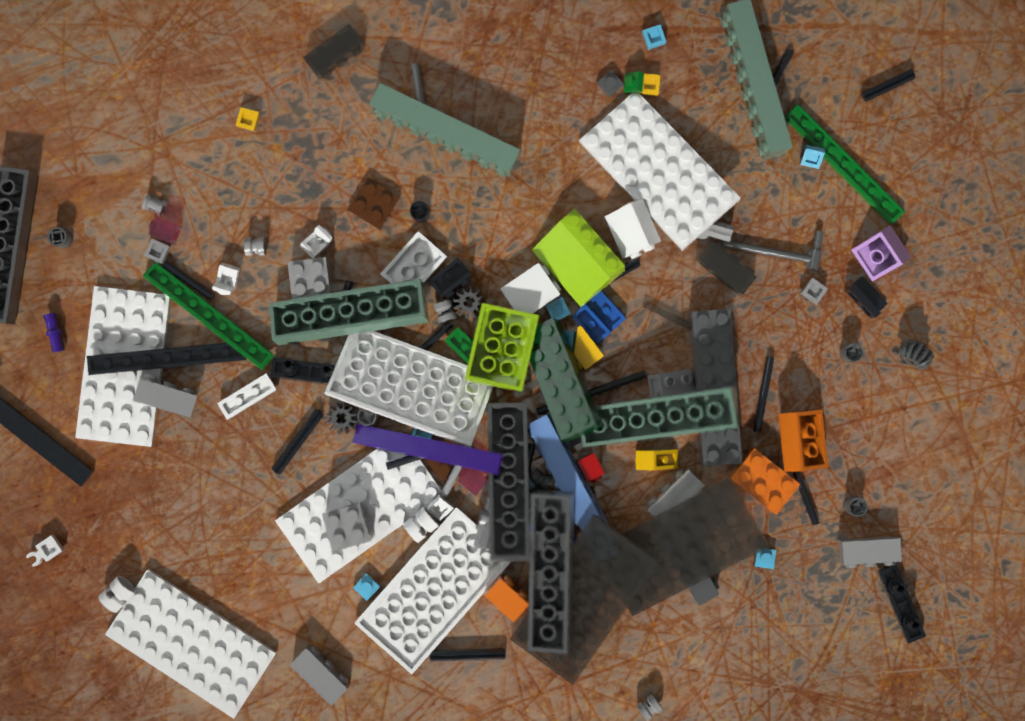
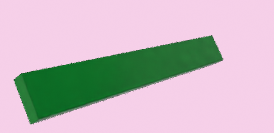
(844, 164)
(208, 316)

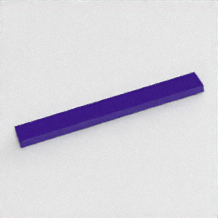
(428, 449)

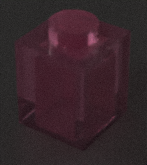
(164, 230)
(472, 480)

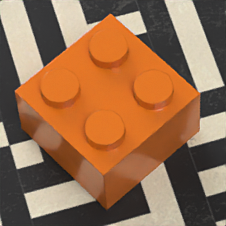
(507, 597)

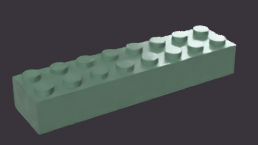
(756, 79)
(444, 130)
(348, 312)
(665, 416)

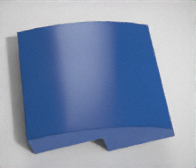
(599, 317)

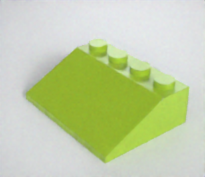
(578, 258)
(501, 347)

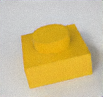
(651, 84)
(247, 119)

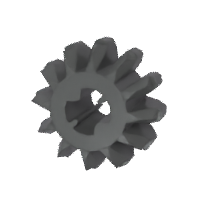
(462, 300)
(916, 354)
(335, 418)

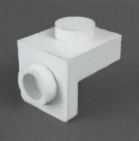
(316, 242)
(226, 279)

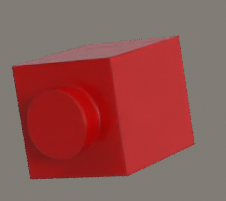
(590, 467)

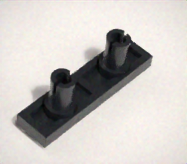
(301, 371)
(901, 603)

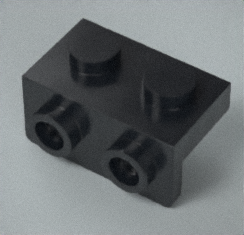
(450, 279)

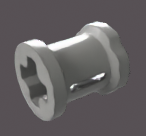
(155, 205)

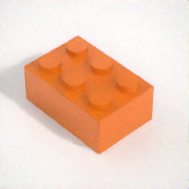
(803, 440)
(763, 481)

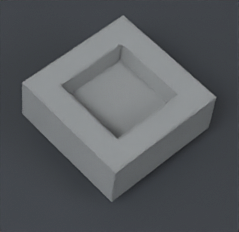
(157, 251)
(814, 291)

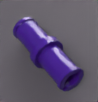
(54, 332)

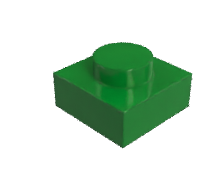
(633, 82)

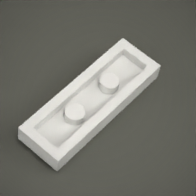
(247, 396)

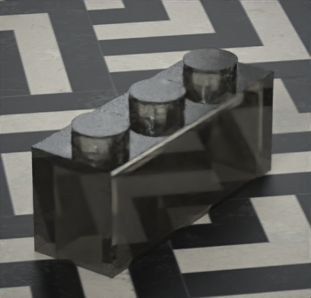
(334, 52)
(726, 268)

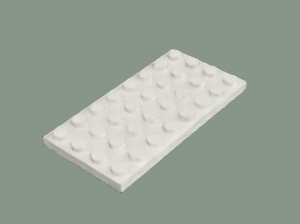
(659, 168)
(119, 324)
(409, 386)
(388, 502)
(431, 592)
(191, 643)

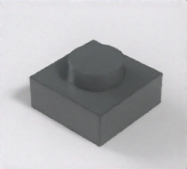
(610, 84)

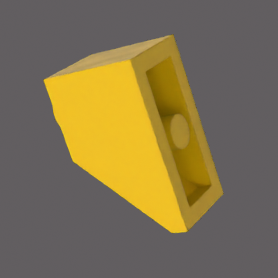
(585, 349)
(656, 459)

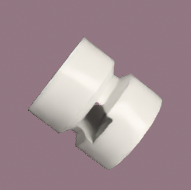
(420, 525)
(115, 596)

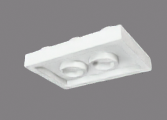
(414, 261)

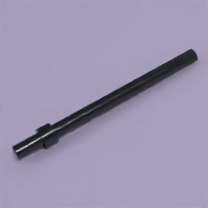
(605, 387)

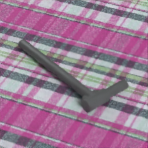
(812, 258)

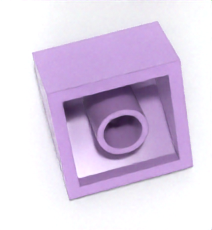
(881, 253)

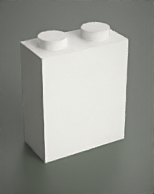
(633, 229)
(531, 290)

